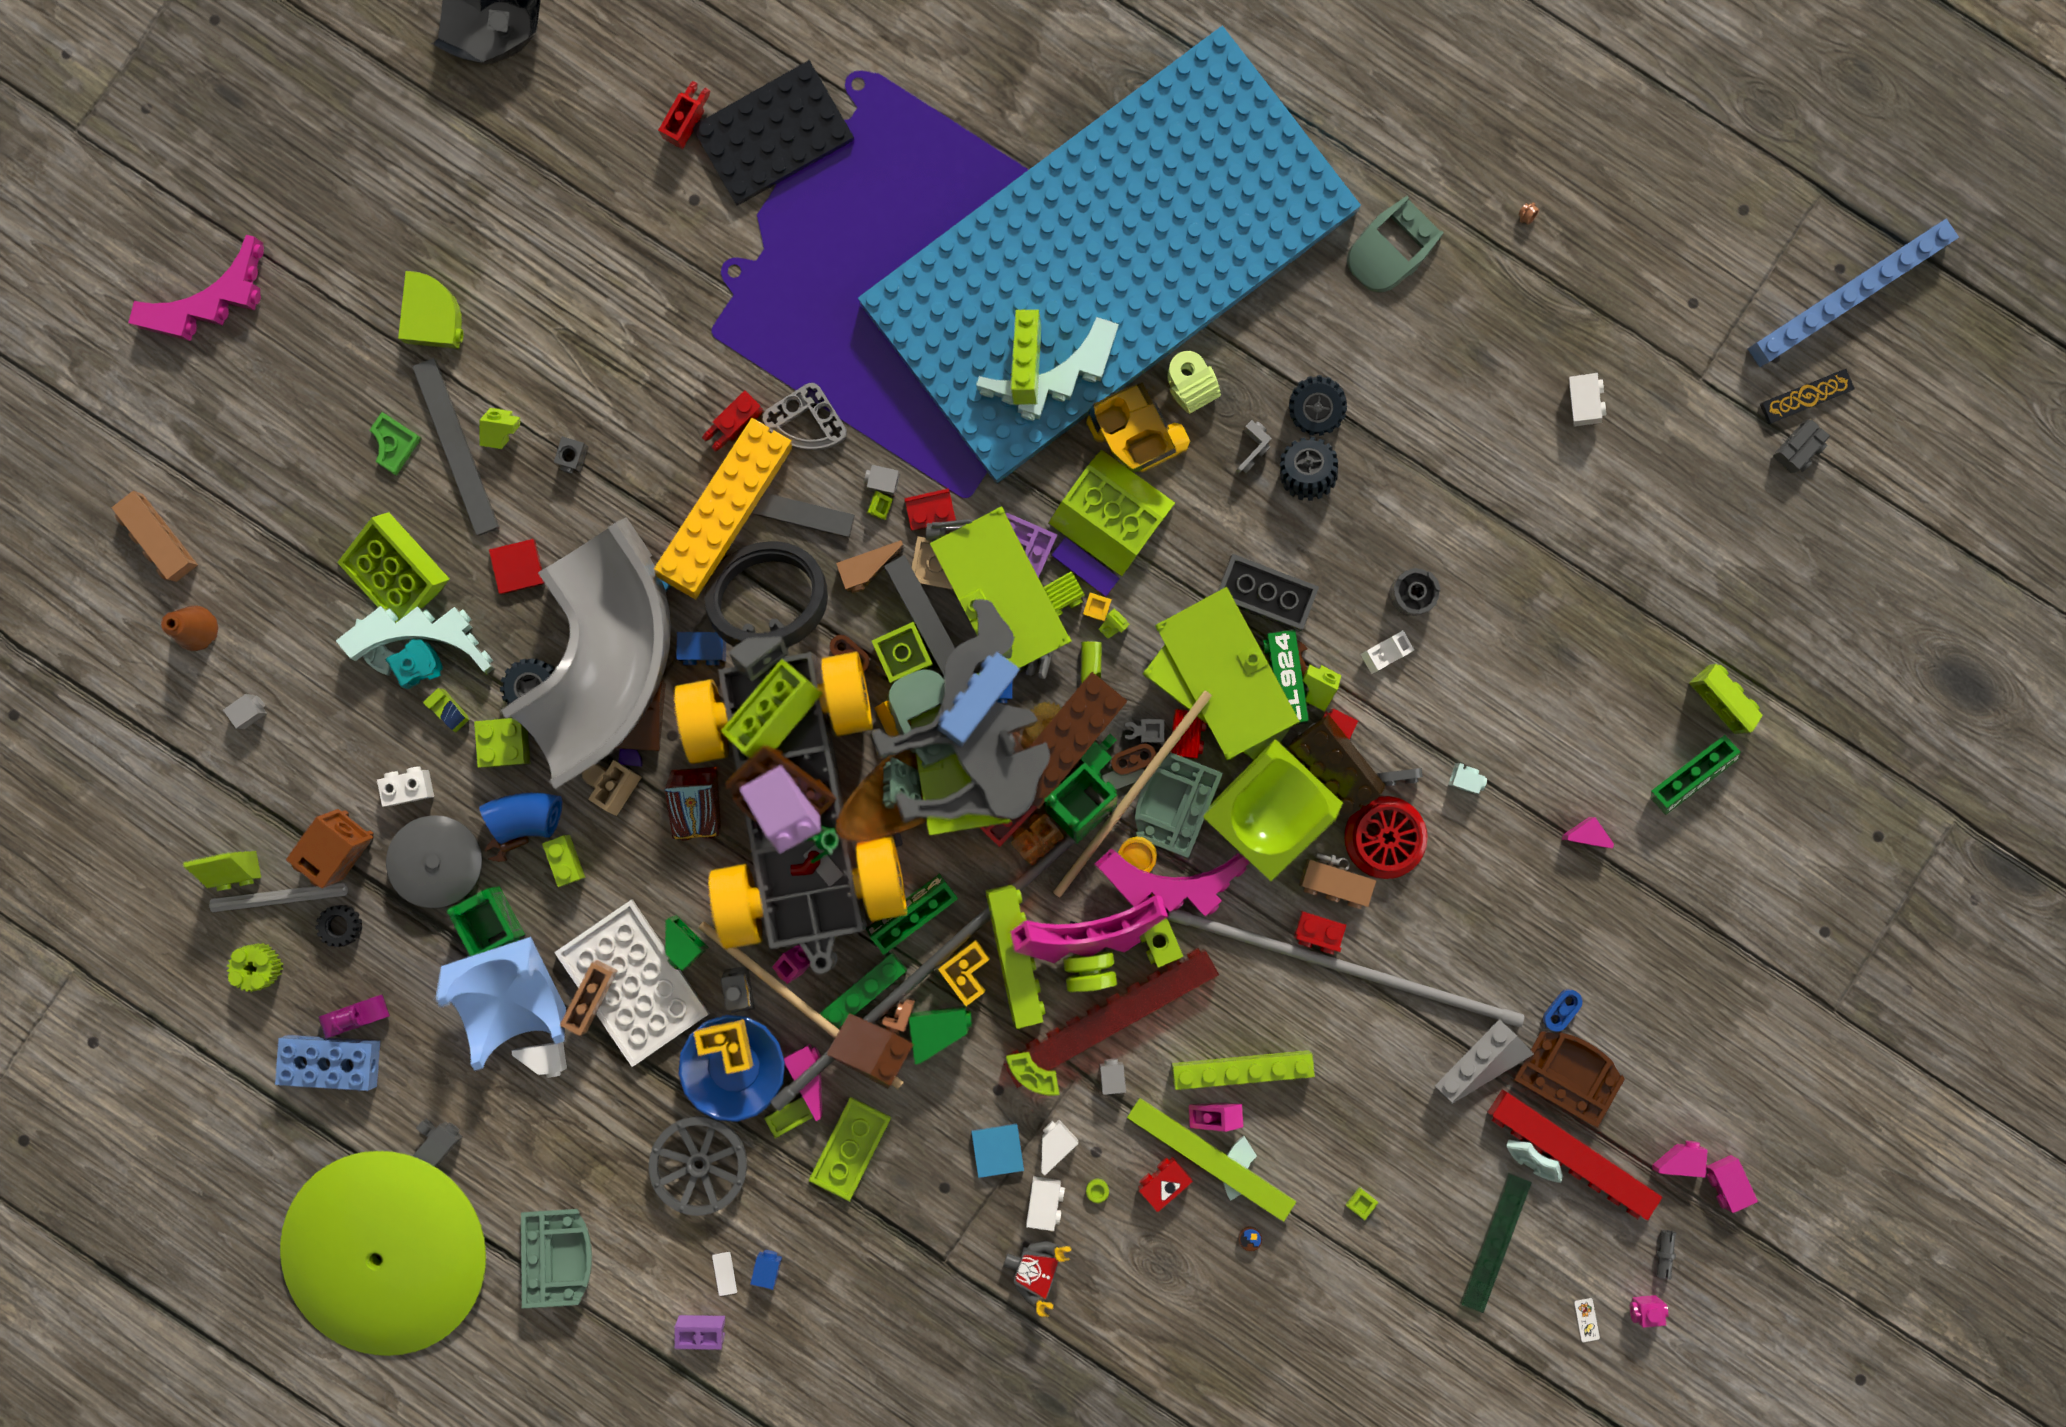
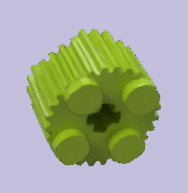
(242, 967)

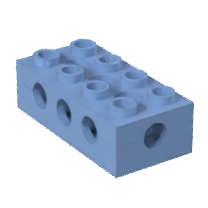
(293, 1071)

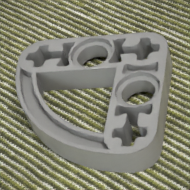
(804, 405)

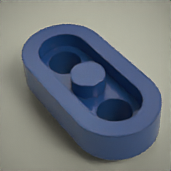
(1564, 1012)

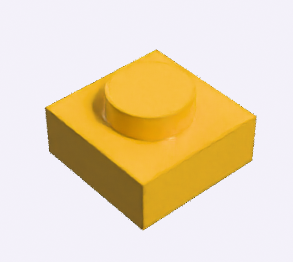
(1097, 607)

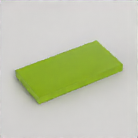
(849, 1149)

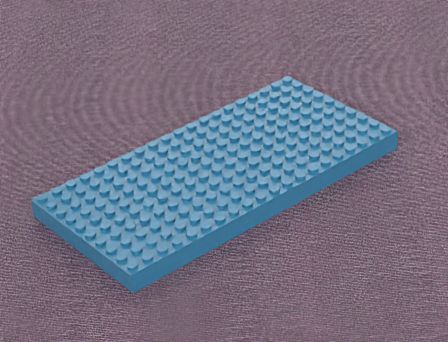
(1135, 220)

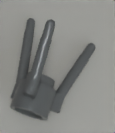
(938, 529)

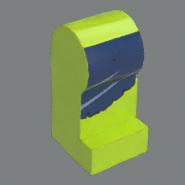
(447, 709)

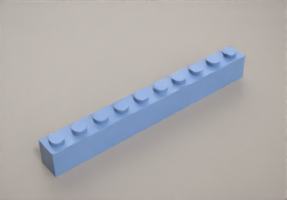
(1853, 293)

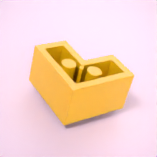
(959, 972)
(731, 1040)

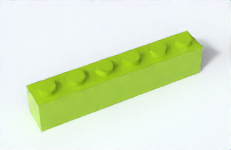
(1016, 967)
(1243, 1070)

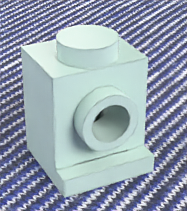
(1467, 779)

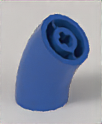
(522, 815)

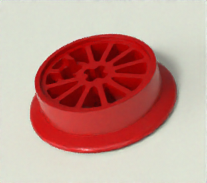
(1357, 826)

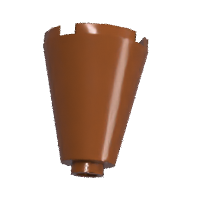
(191, 627)

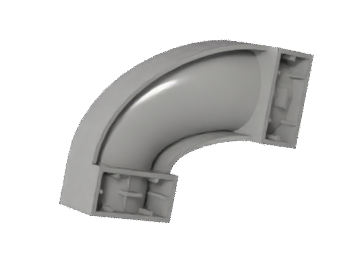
(612, 654)

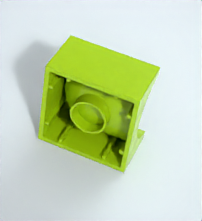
(1273, 810)

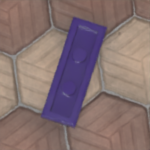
(1085, 567)

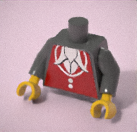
(1036, 1272)

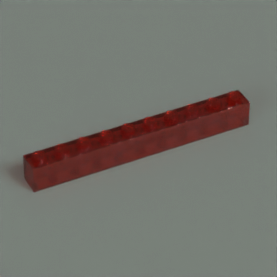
(1119, 1011)

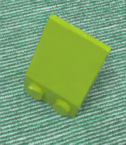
(225, 869)

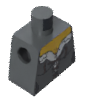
(737, 990)

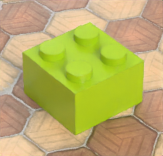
(902, 652)
(501, 743)

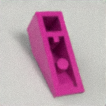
(798, 1063)

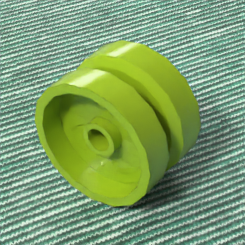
(1090, 974)

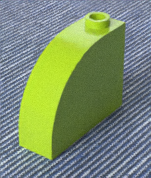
(429, 313)

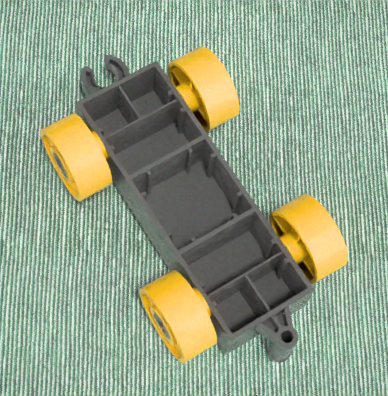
(800, 906)

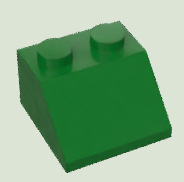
(681, 944)

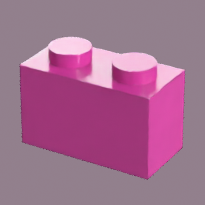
(1731, 1184)

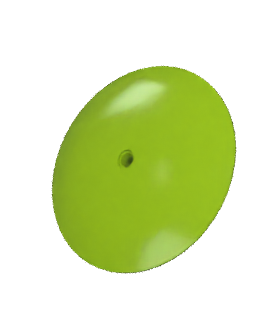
(419, 1228)

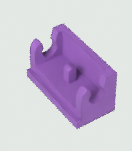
(699, 1332)

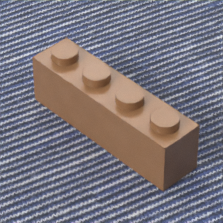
(154, 536)

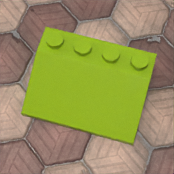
(392, 567)

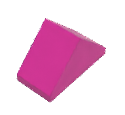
(1589, 833)

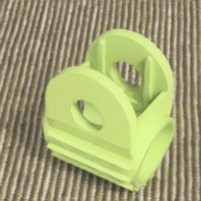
(1193, 390)

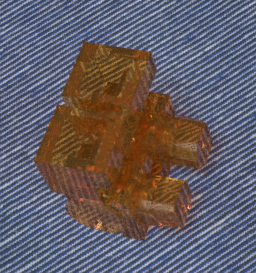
(1039, 840)

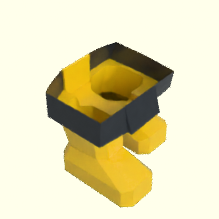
(1136, 429)

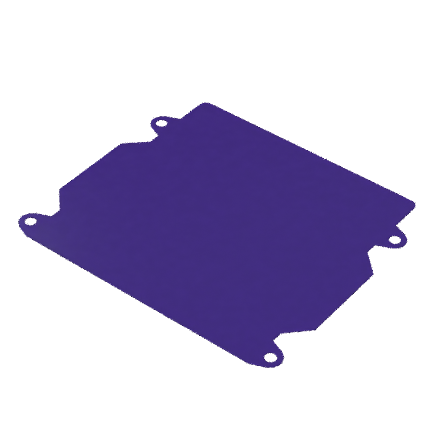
(837, 236)

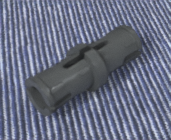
(1666, 1254)

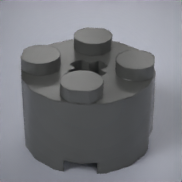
(1416, 579)

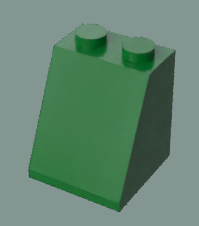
(937, 1029)

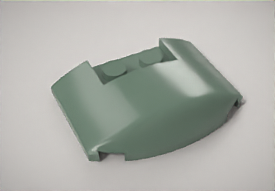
(1174, 803)
(554, 1258)

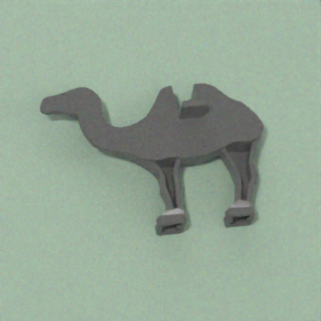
(1000, 782)

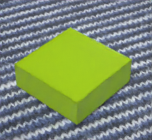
(1362, 1203)

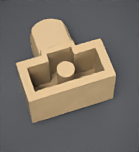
(610, 785)

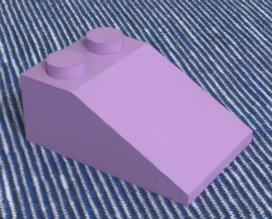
(781, 809)

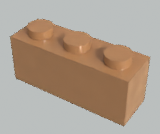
(1337, 884)
(588, 997)

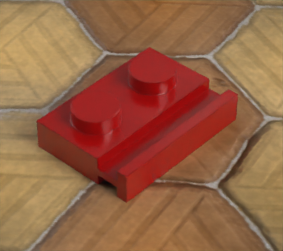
(929, 508)

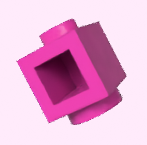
(792, 964)
(1648, 1311)

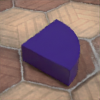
(630, 757)

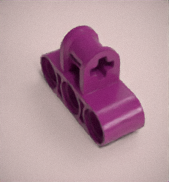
(354, 1016)

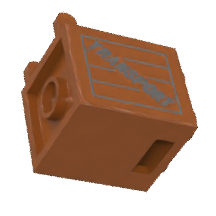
(329, 848)

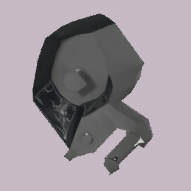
(487, 28)

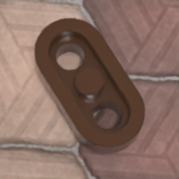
(850, 647)
(1133, 759)

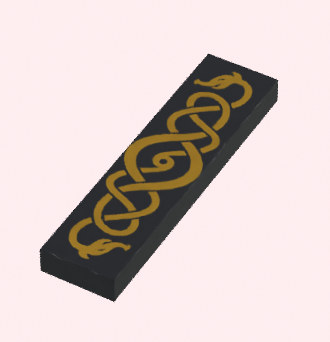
(1807, 396)

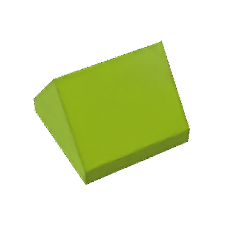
(879, 505)

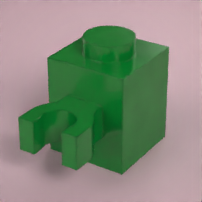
(1097, 754)

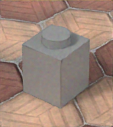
(882, 480)
(245, 711)
(1112, 1077)

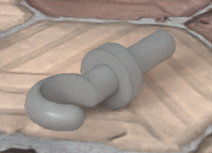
(1332, 860)

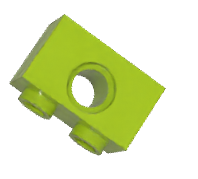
(1169, 951)

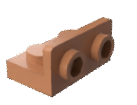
(902, 1017)

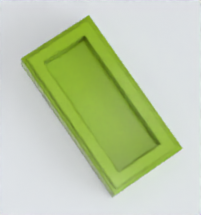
(789, 1117)

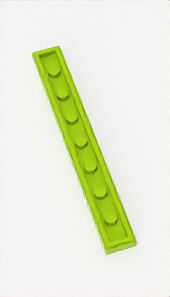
(1211, 1159)

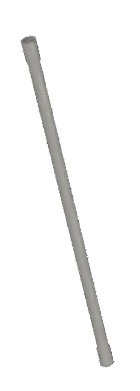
(1505, 1015)

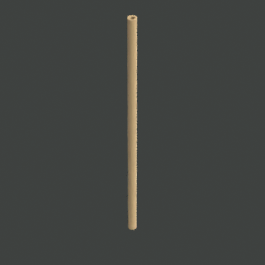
(1133, 792)
(779, 987)

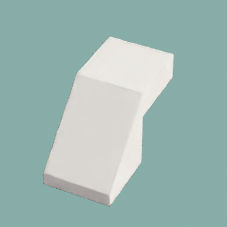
(1387, 652)

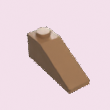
(865, 567)

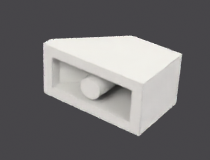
(543, 1058)
(1056, 1144)

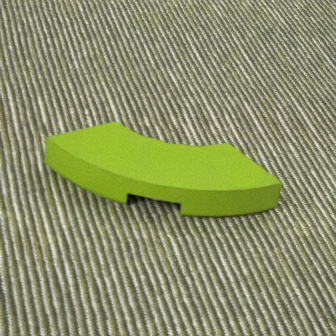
(1031, 1075)

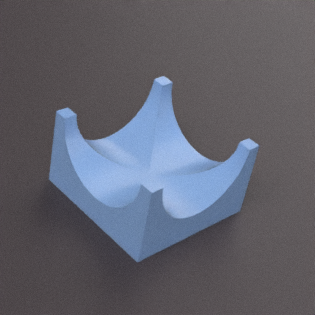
(502, 997)

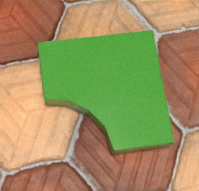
(394, 442)

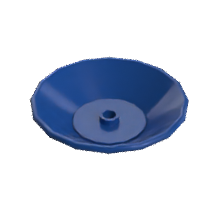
(734, 1094)

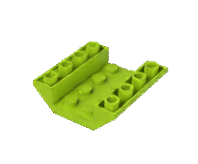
(1111, 512)

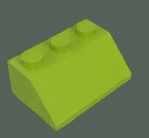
(1727, 699)

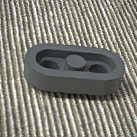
(1409, 776)

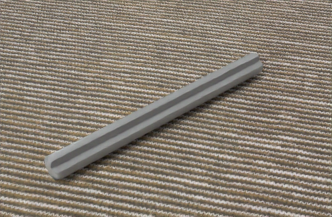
(277, 897)

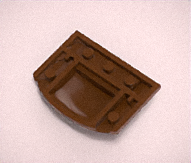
(765, 761)
(1571, 1075)

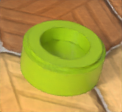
(1097, 1190)

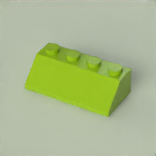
(771, 710)

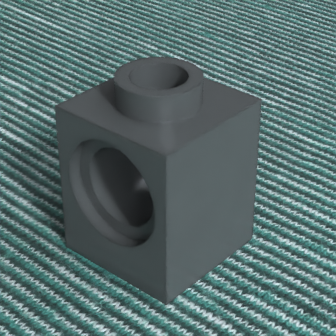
(568, 445)

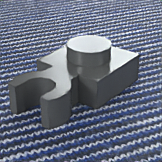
(1150, 730)

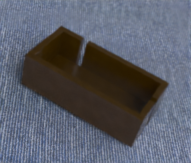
(1337, 765)

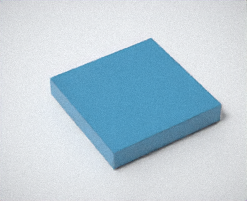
(997, 1150)

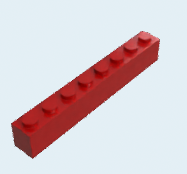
(1575, 1155)

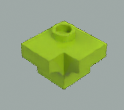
(496, 427)
(1321, 685)

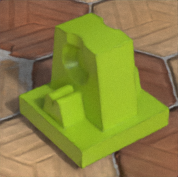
(1113, 624)

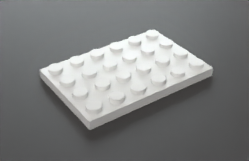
(648, 997)

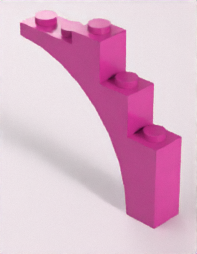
(209, 305)
(1198, 889)
(1086, 939)

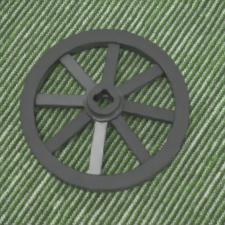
(695, 1171)

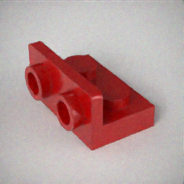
(1319, 931)

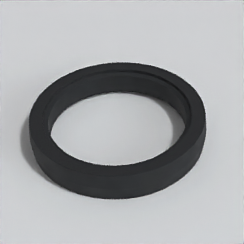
(760, 553)

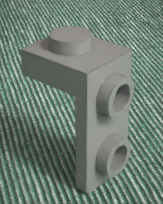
(1257, 433)

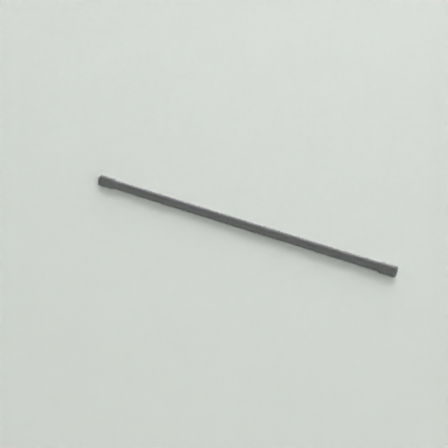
(921, 973)

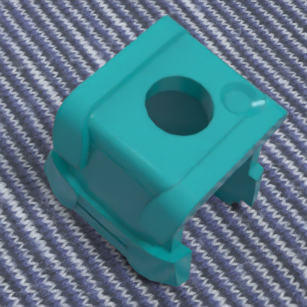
(415, 663)

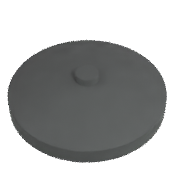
(434, 861)

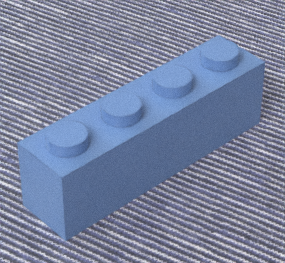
(978, 699)

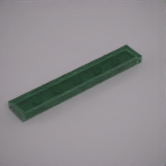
(1495, 1242)

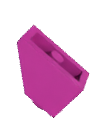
(1216, 1116)
(1683, 1160)

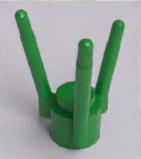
(824, 840)

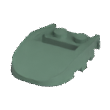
(1377, 261)
(913, 696)

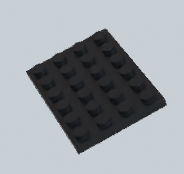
(773, 132)

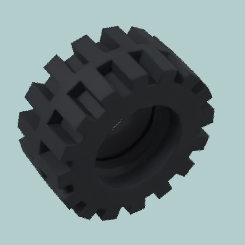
(326, 932)

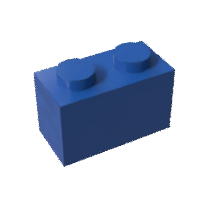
(700, 647)

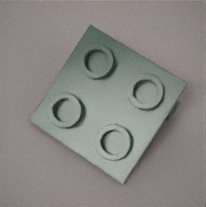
(900, 779)

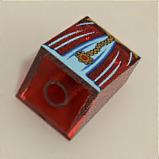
(693, 803)

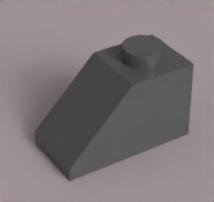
(757, 655)

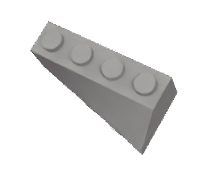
(1487, 1059)

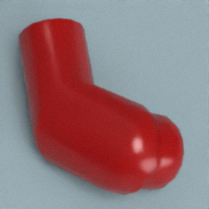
(807, 867)

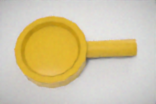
(1139, 853)

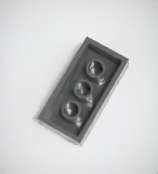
(1268, 592)

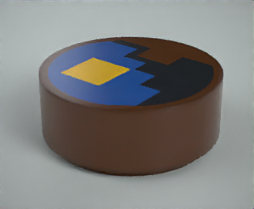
(1250, 1238)

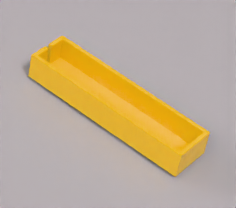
(723, 508)

